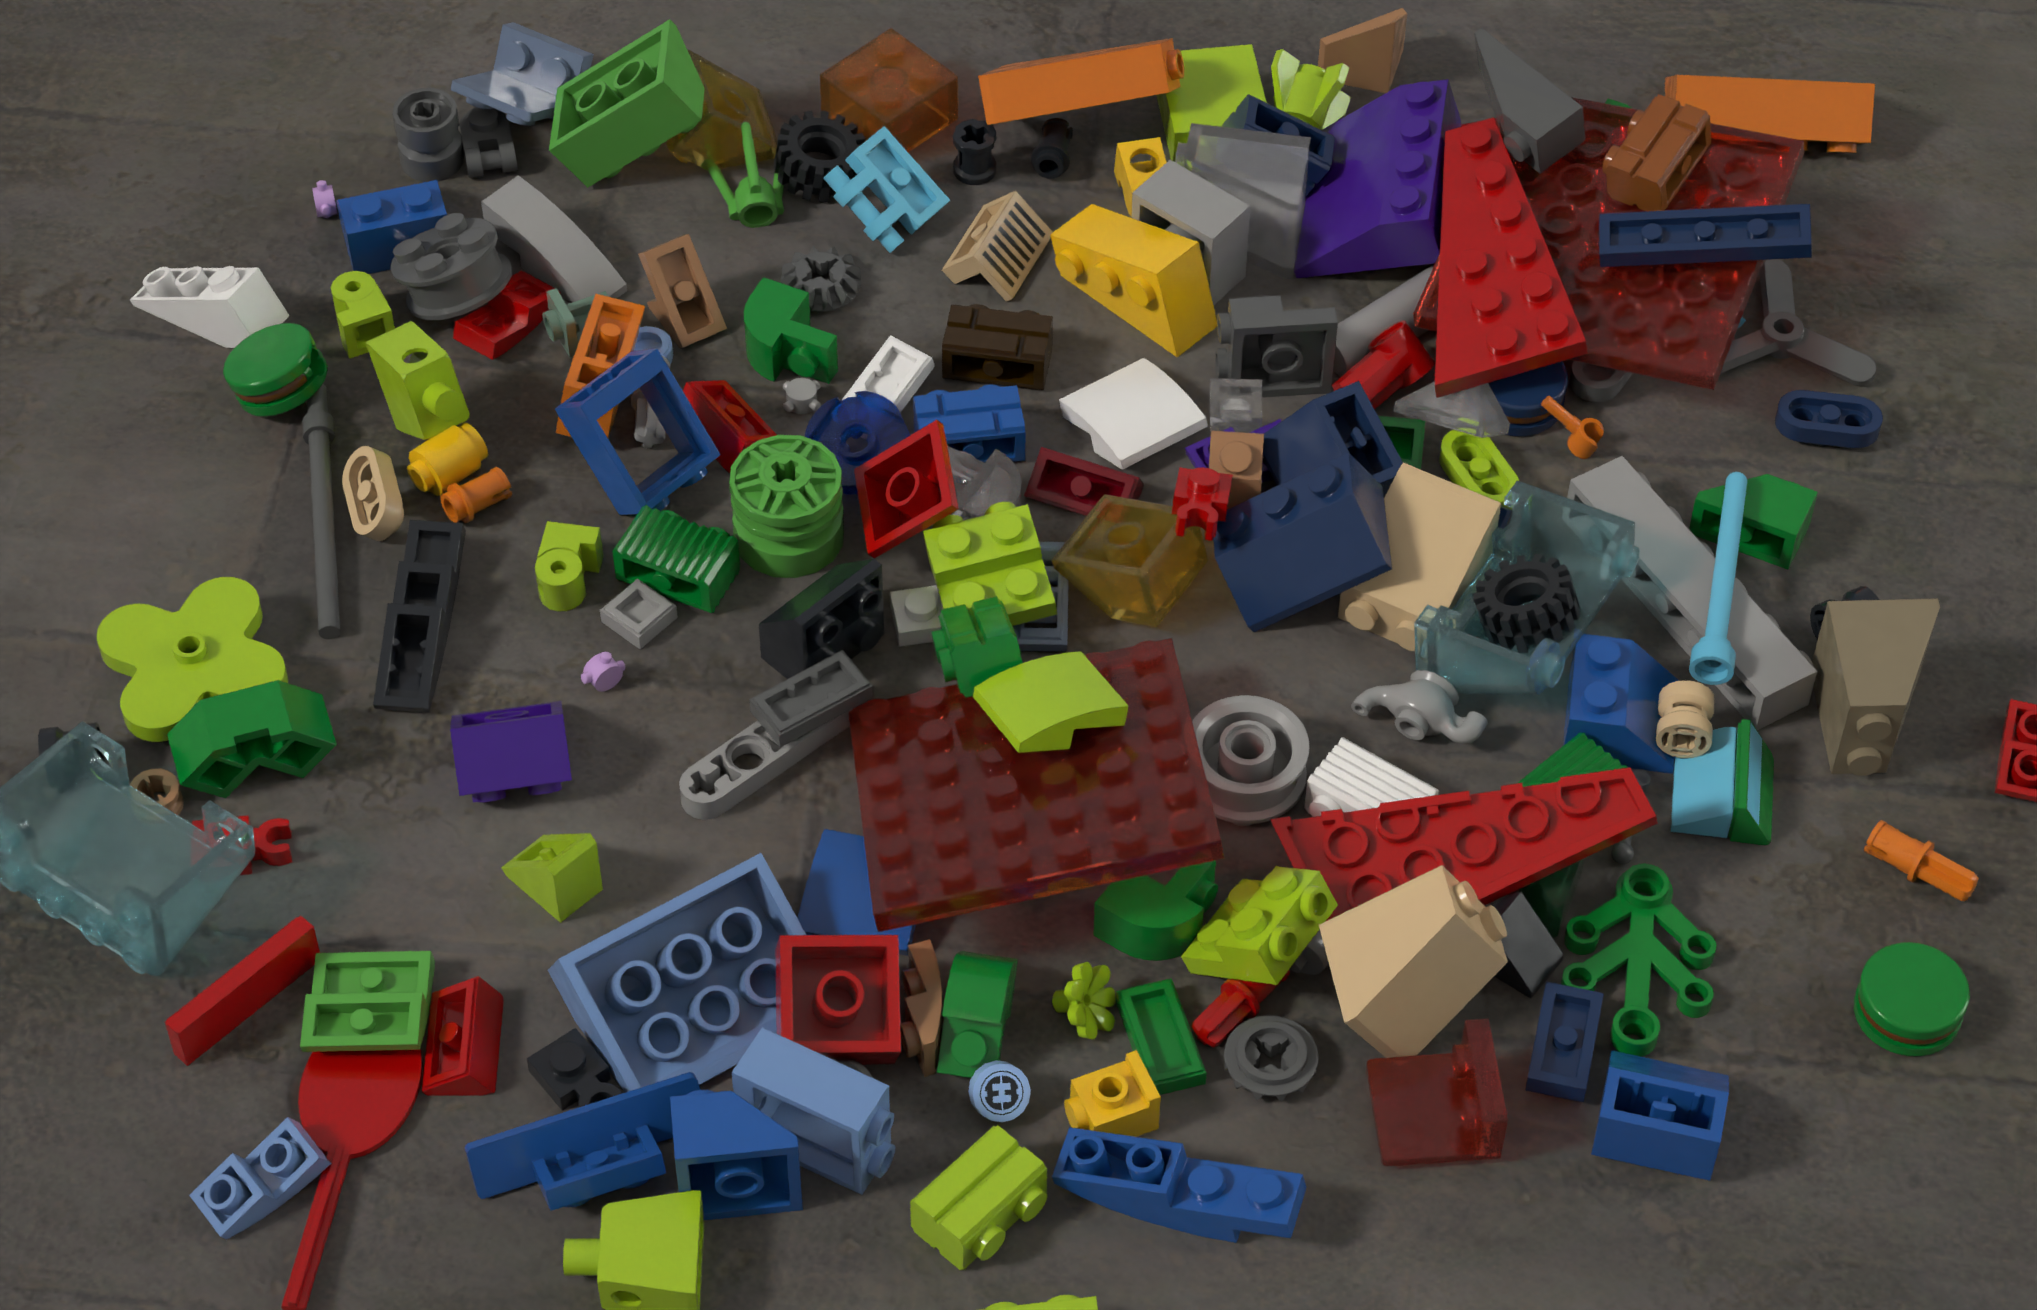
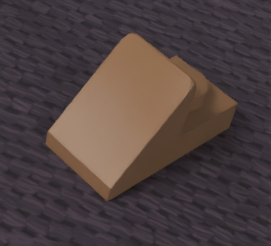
(682, 292)
(1240, 456)

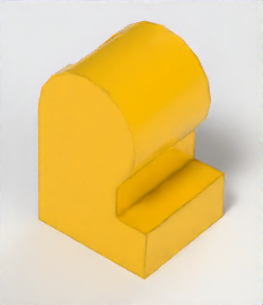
(1132, 175)

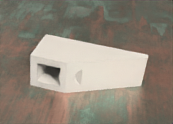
(212, 302)

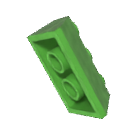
(626, 105)

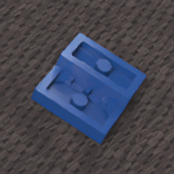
(839, 892)

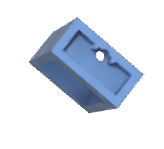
(831, 1108)

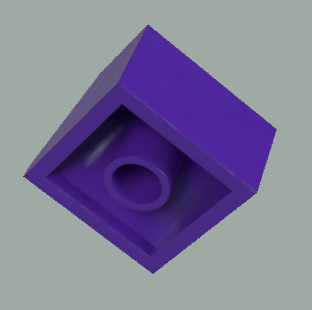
(510, 751)

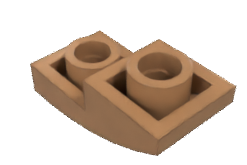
(923, 1007)

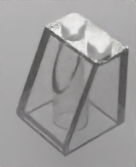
(1263, 172)

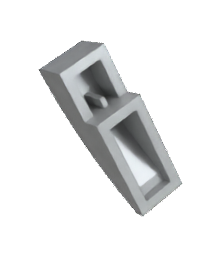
(550, 243)

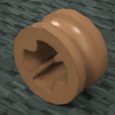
(160, 781)

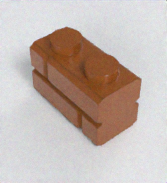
(1657, 153)

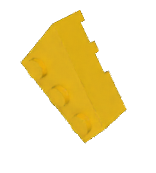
(1138, 274)

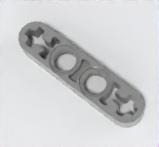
(741, 783)

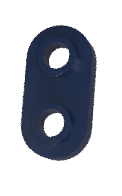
(1828, 418)

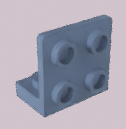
(524, 75)

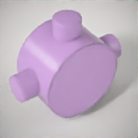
(324, 199)
(603, 671)

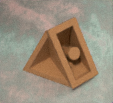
(1369, 51)

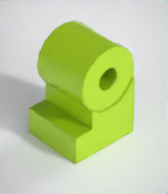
(360, 311)
(561, 563)

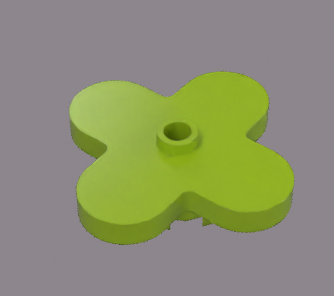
(187, 653)

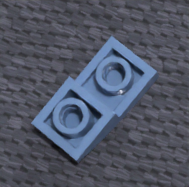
(253, 1187)

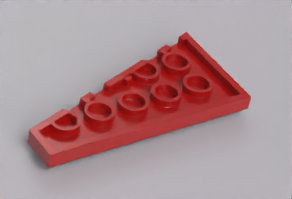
(1497, 281)

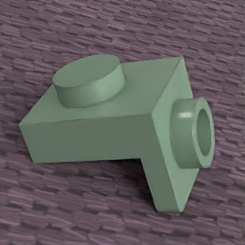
(565, 320)

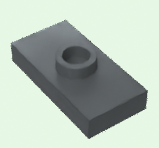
(811, 698)

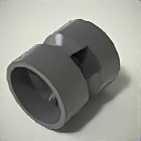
(428, 134)

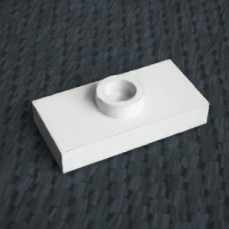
(894, 373)

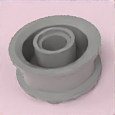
(1252, 758)

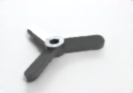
(1786, 336)

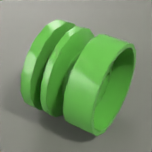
(787, 506)

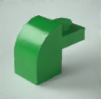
(781, 334)
(1153, 918)
(975, 1011)

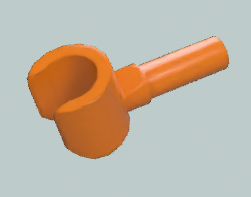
(1584, 433)

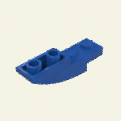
(1167, 1188)

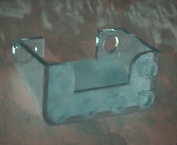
(111, 854)

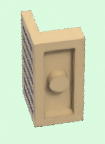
(1000, 245)

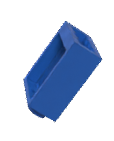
(652, 375)

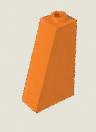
(1080, 80)

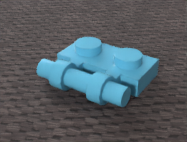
(895, 180)

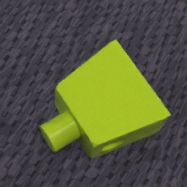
(420, 393)
(645, 1253)

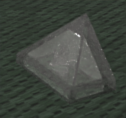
(1467, 411)

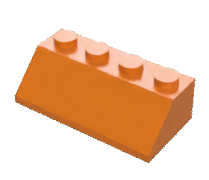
(1785, 108)

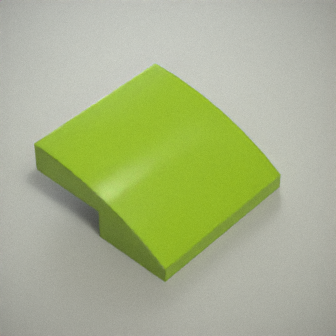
(1048, 699)

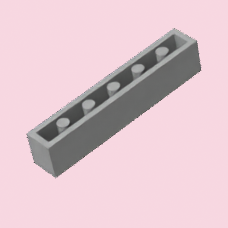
(1676, 584)

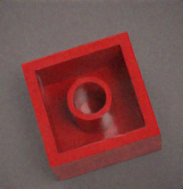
(840, 995)

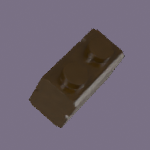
(997, 346)

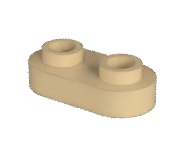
(372, 493)

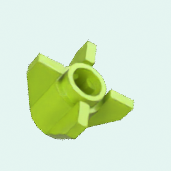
(1309, 90)

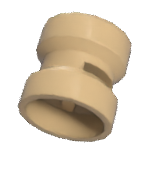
(1685, 719)

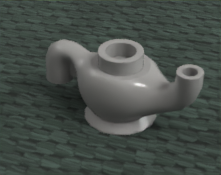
(1423, 708)

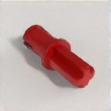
(1235, 1003)

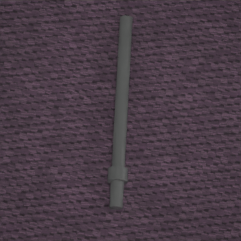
(319, 433)

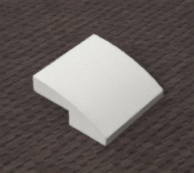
(1133, 413)

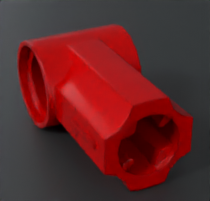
(1392, 364)

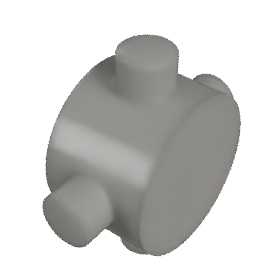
(801, 395)

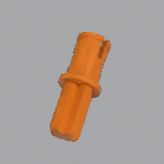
(1920, 861)

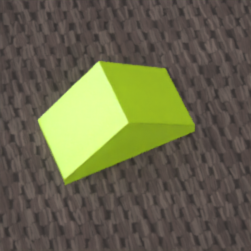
(558, 872)

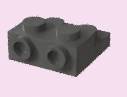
(1282, 348)

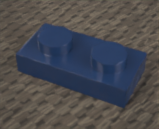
(1564, 1042)

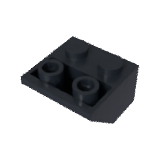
(829, 616)

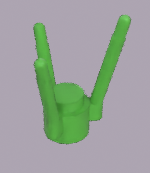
(755, 199)

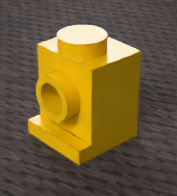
(1115, 1099)

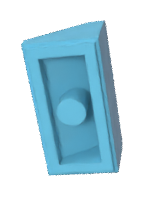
(1705, 788)

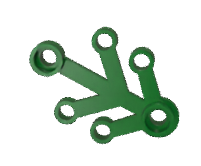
(1641, 952)

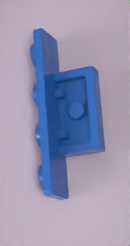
(582, 1149)

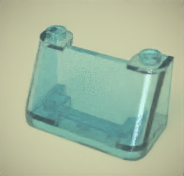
(1592, 546)

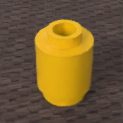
(447, 458)

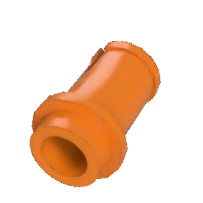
(465, 500)

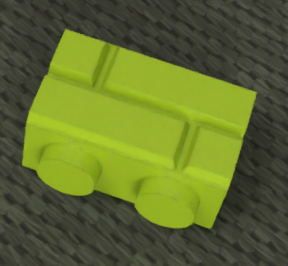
(980, 1198)

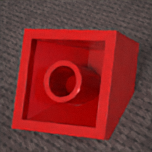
(906, 489)

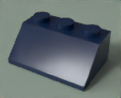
(1304, 541)

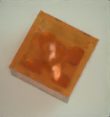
(892, 87)

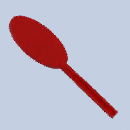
(348, 1109)

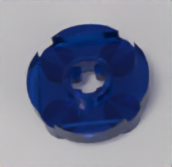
(852, 417)

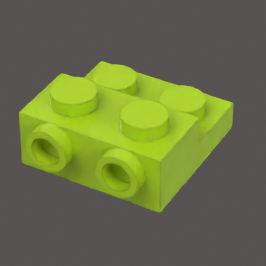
(991, 559)
(1262, 927)

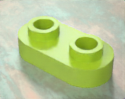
(1486, 470)

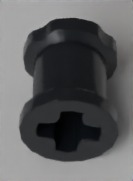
(974, 160)

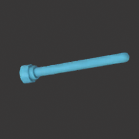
(1713, 656)

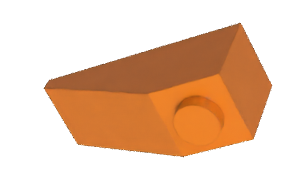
(605, 339)

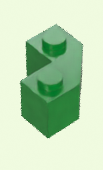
(247, 728)

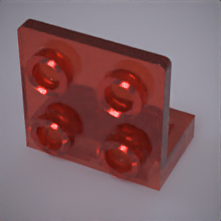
(1440, 1103)

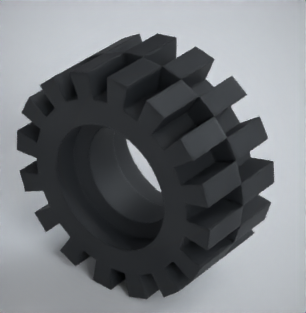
(809, 136)
(1539, 581)

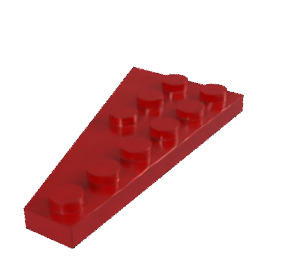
(1486, 838)

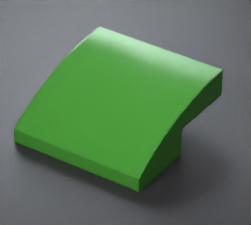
(368, 1001)

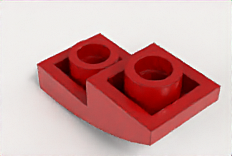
(2018, 752)

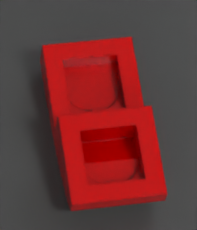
(505, 317)

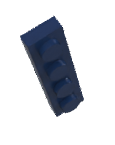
(1705, 235)

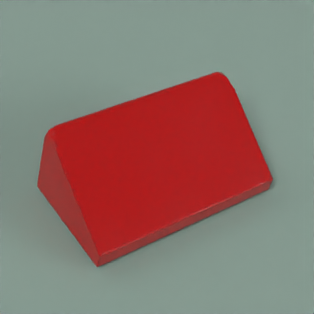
(726, 418)
(463, 1040)

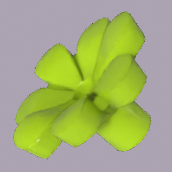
(1086, 1000)

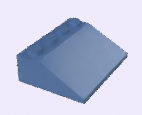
(682, 980)

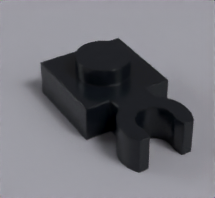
(572, 1071)

